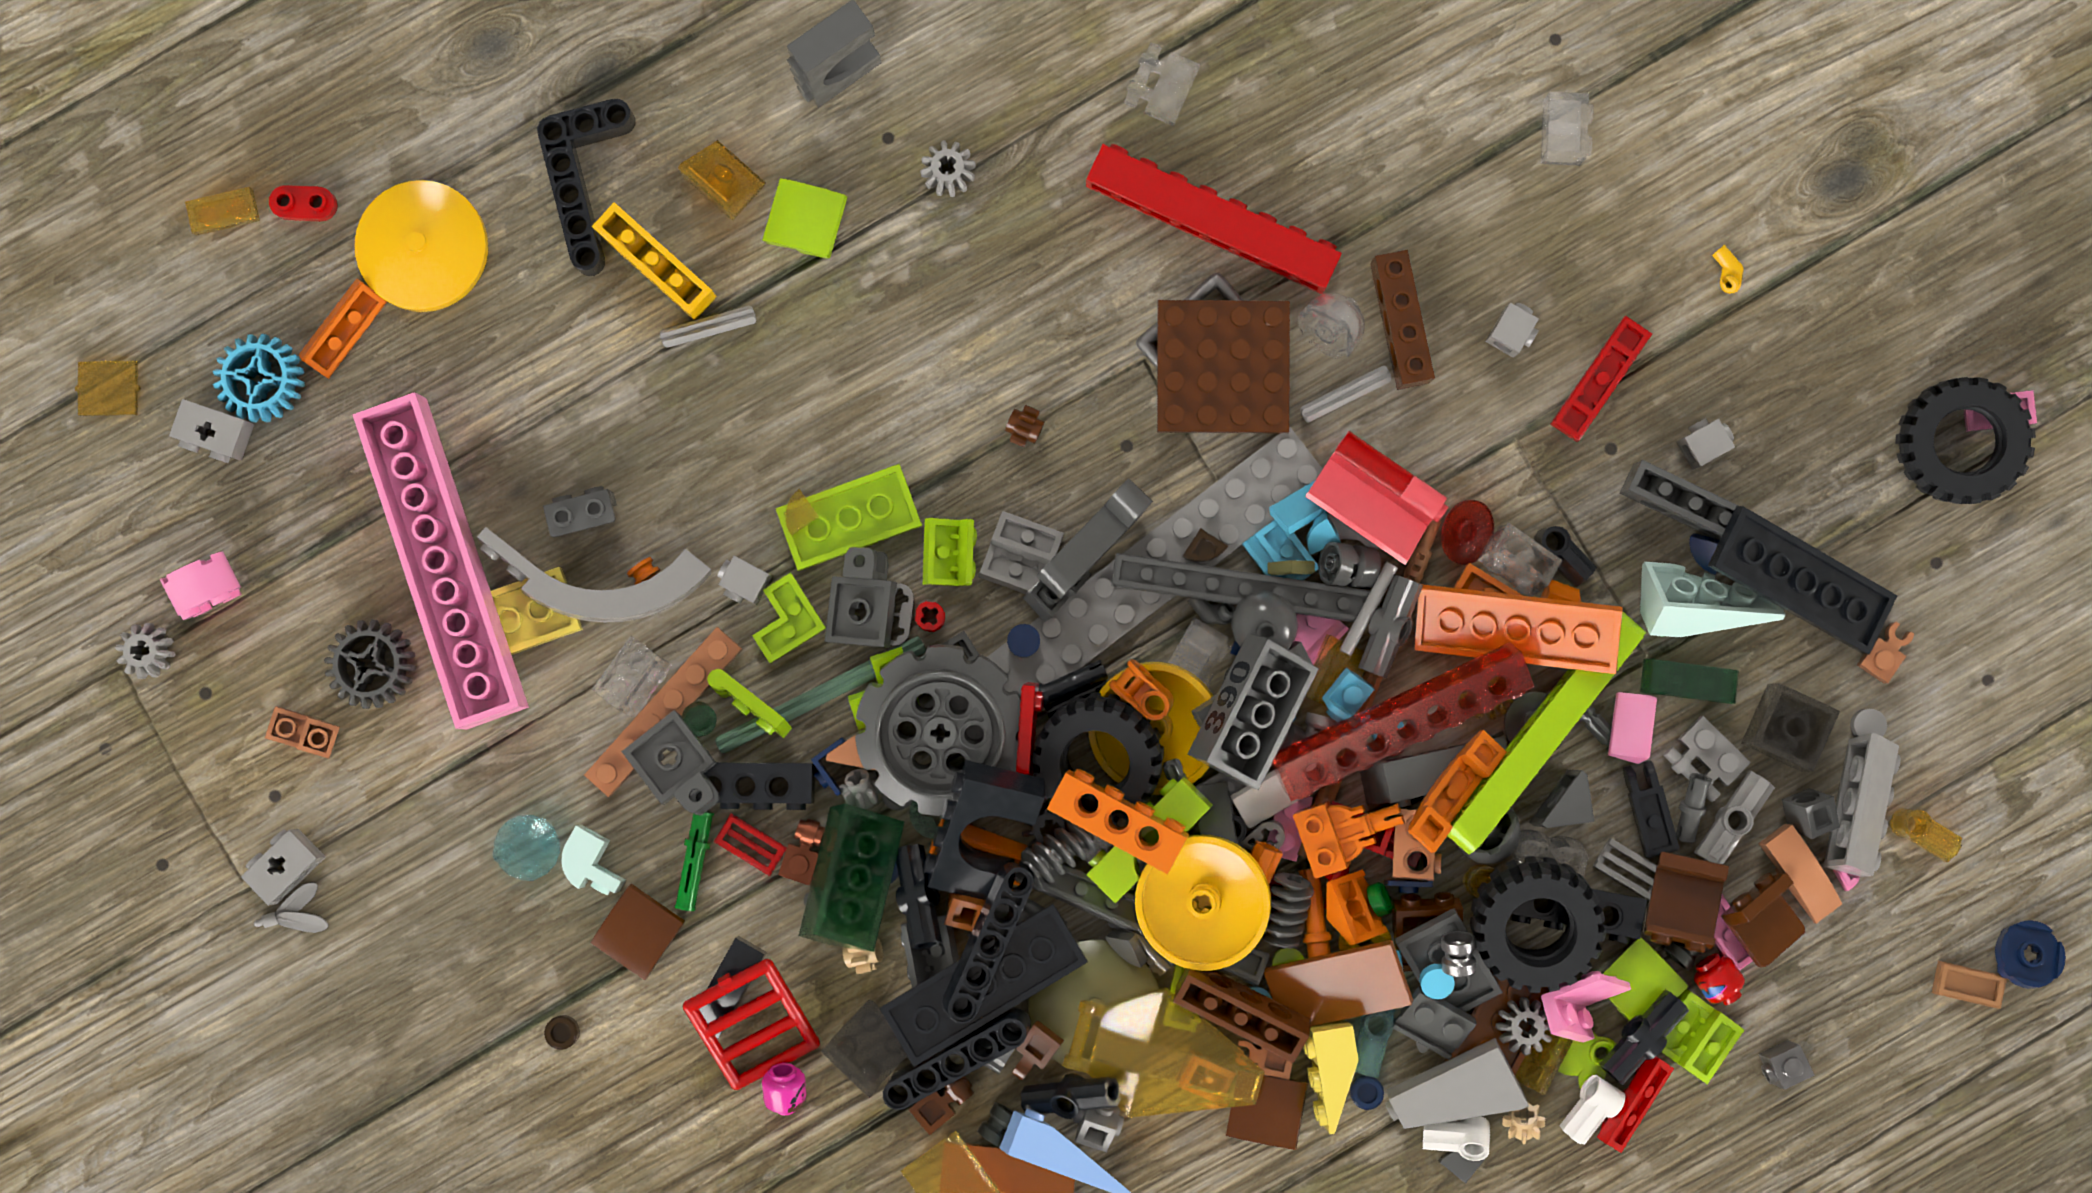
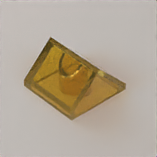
(722, 178)

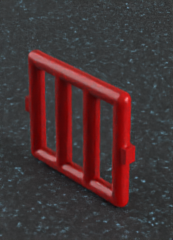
(779, 993)

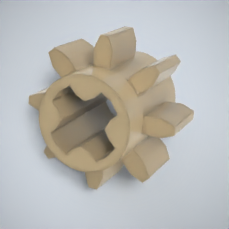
(863, 960)
(1527, 1130)

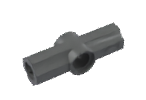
(1390, 626)

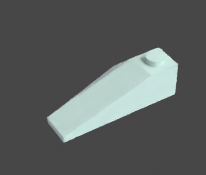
(1690, 605)

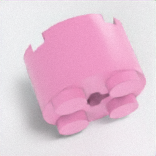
(201, 583)

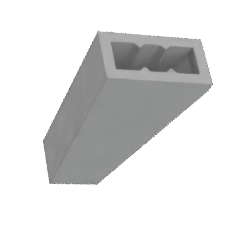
(1458, 1089)

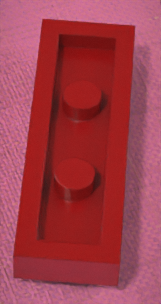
(1639, 1097)

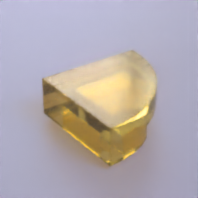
(799, 512)

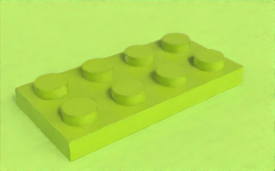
(853, 516)

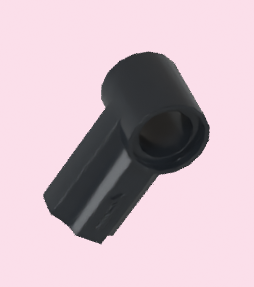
(1575, 564)

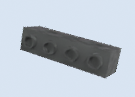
(1678, 499)

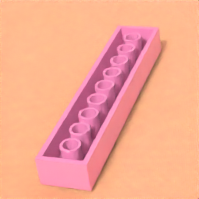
(440, 561)

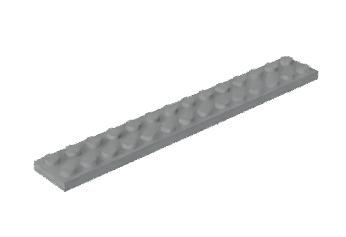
(1102, 613)

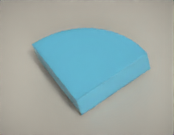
(1321, 533)

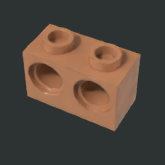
(1405, 846)

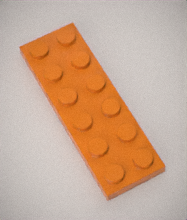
(1541, 628)

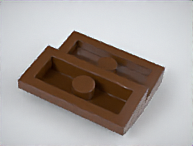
(637, 931)
(1275, 1116)

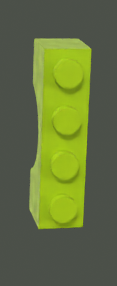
(1117, 869)

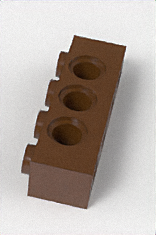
(1402, 319)
(1243, 1012)

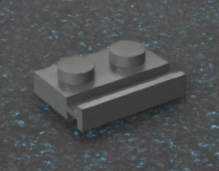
(1434, 1023)

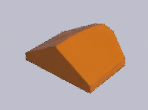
(1350, 909)

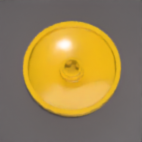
(421, 246)
(1176, 729)
(1206, 907)

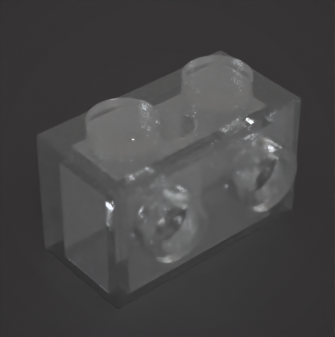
(1519, 560)

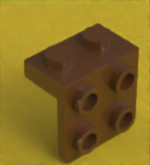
(1764, 919)

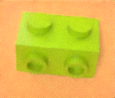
(949, 552)

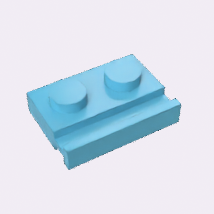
(1276, 545)

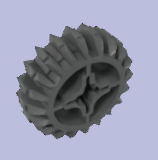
(363, 677)

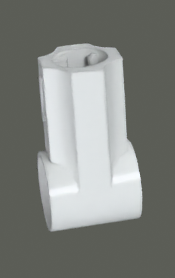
(1596, 1103)
(1467, 1137)

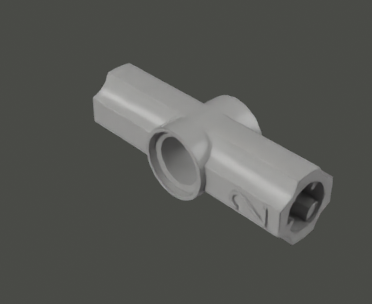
(1747, 802)

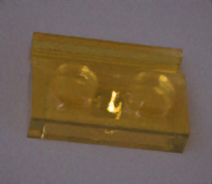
(1331, 664)

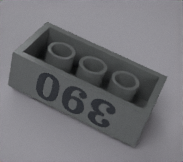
(1253, 711)

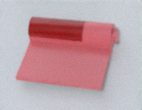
(1376, 497)

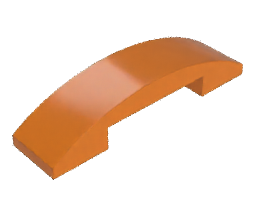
(1453, 789)

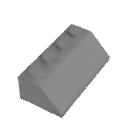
(1862, 805)

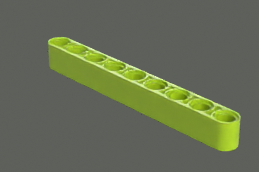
(1535, 745)

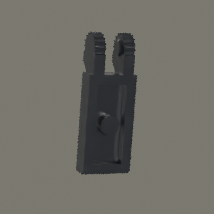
(1651, 812)

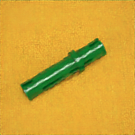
(691, 873)

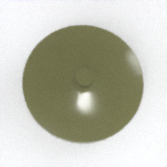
(1102, 980)

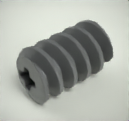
(1056, 851)
(1288, 910)

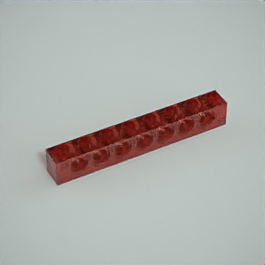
(1384, 718)

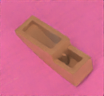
(1811, 884)

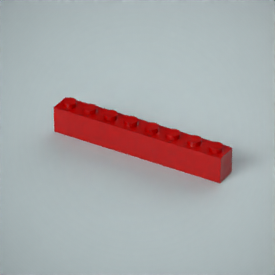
(1213, 218)

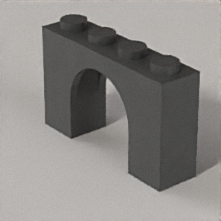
(833, 54)

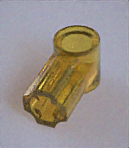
(1926, 834)

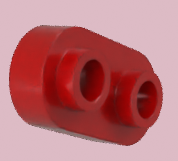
(301, 203)

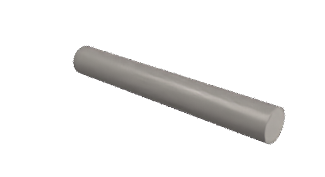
(1368, 609)

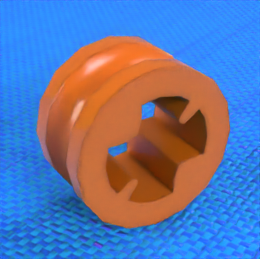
(643, 571)

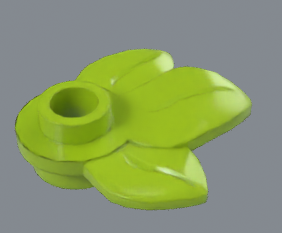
(1582, 1059)

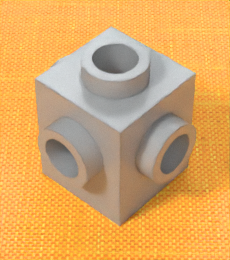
(1098, 1127)

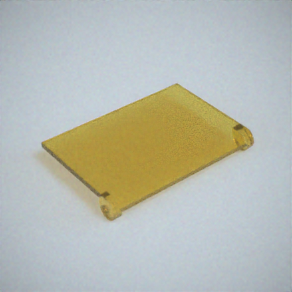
(948, 1169)

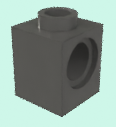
(1811, 813)

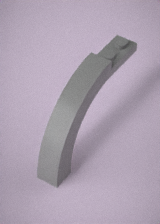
(604, 606)

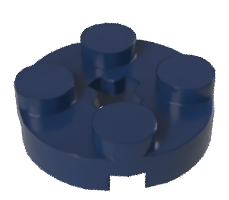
(2011, 958)

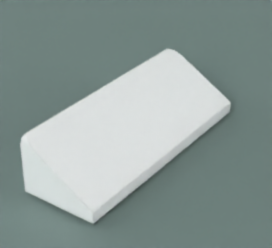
(1261, 804)

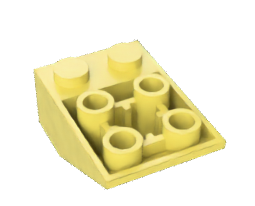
(1334, 1064)

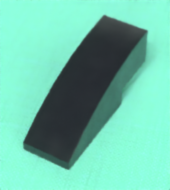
(738, 958)

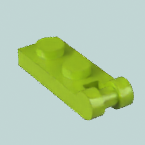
(747, 702)

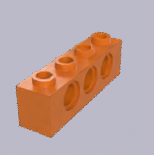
(1068, 805)

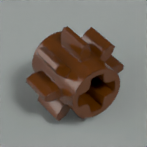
(1024, 426)

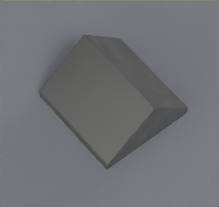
(1567, 803)

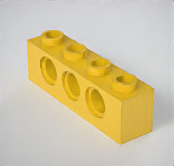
(654, 261)

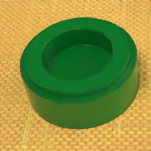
(1379, 899)

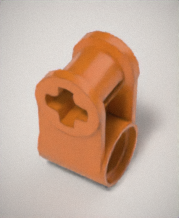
(1141, 689)

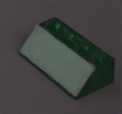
(851, 878)

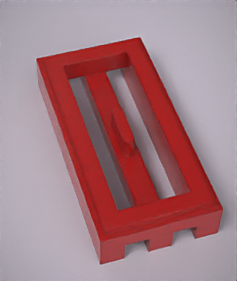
(775, 859)

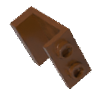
(1685, 901)

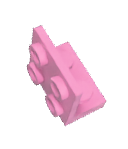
(1567, 1007)

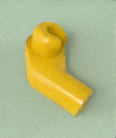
(1731, 272)

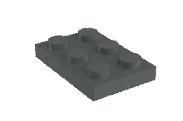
(1423, 947)

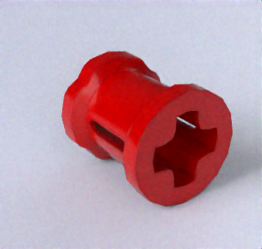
(920, 616)

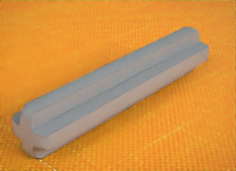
(708, 326)
(1345, 394)

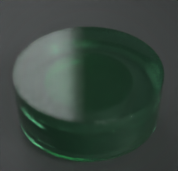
(700, 718)

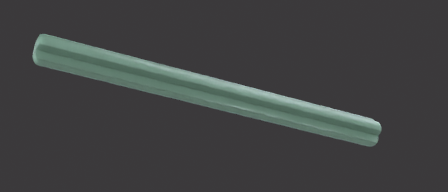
(811, 699)

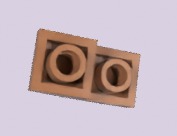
(302, 732)

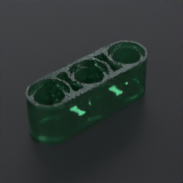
(1689, 681)

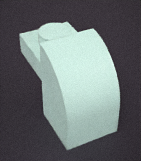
(581, 861)

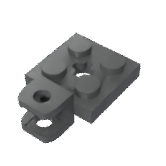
(862, 583)
(683, 778)

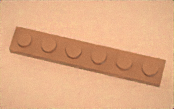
(679, 692)

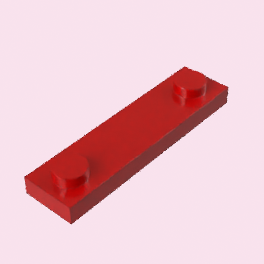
(1601, 379)
(1031, 702)

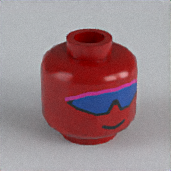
(1719, 979)

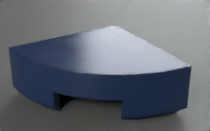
(1703, 550)

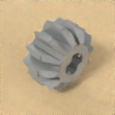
(951, 156)
(145, 637)
(1513, 1031)

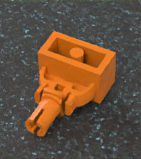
(1334, 836)

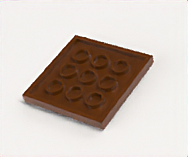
(1223, 366)

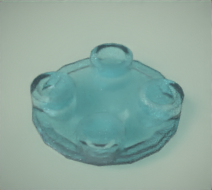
(526, 847)

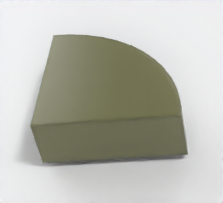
(1291, 567)

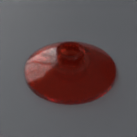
(1466, 531)

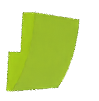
(804, 218)
(1647, 976)
(1701, 1038)

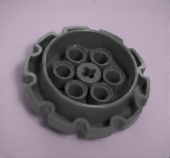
(943, 675)

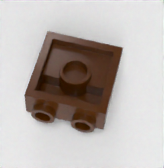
(1414, 911)

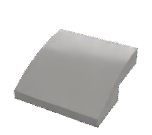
(1019, 552)

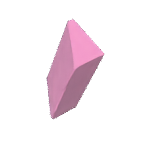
(1632, 727)

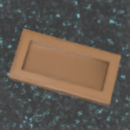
(1969, 984)

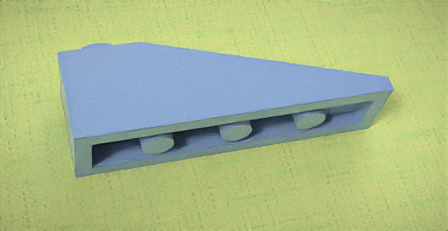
(1041, 1144)

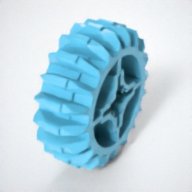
(259, 364)

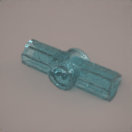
(1373, 1046)

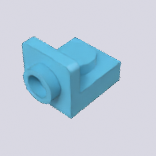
(1346, 695)

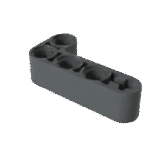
(1095, 538)

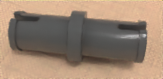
(1693, 807)

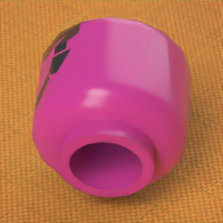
(784, 1089)

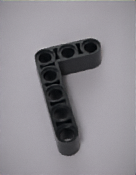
(573, 178)

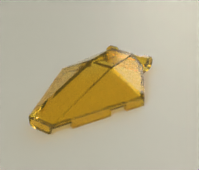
(1163, 1057)

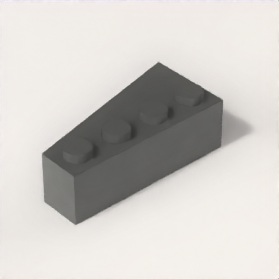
(1408, 776)

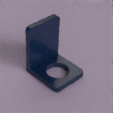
(822, 773)
(1410, 886)

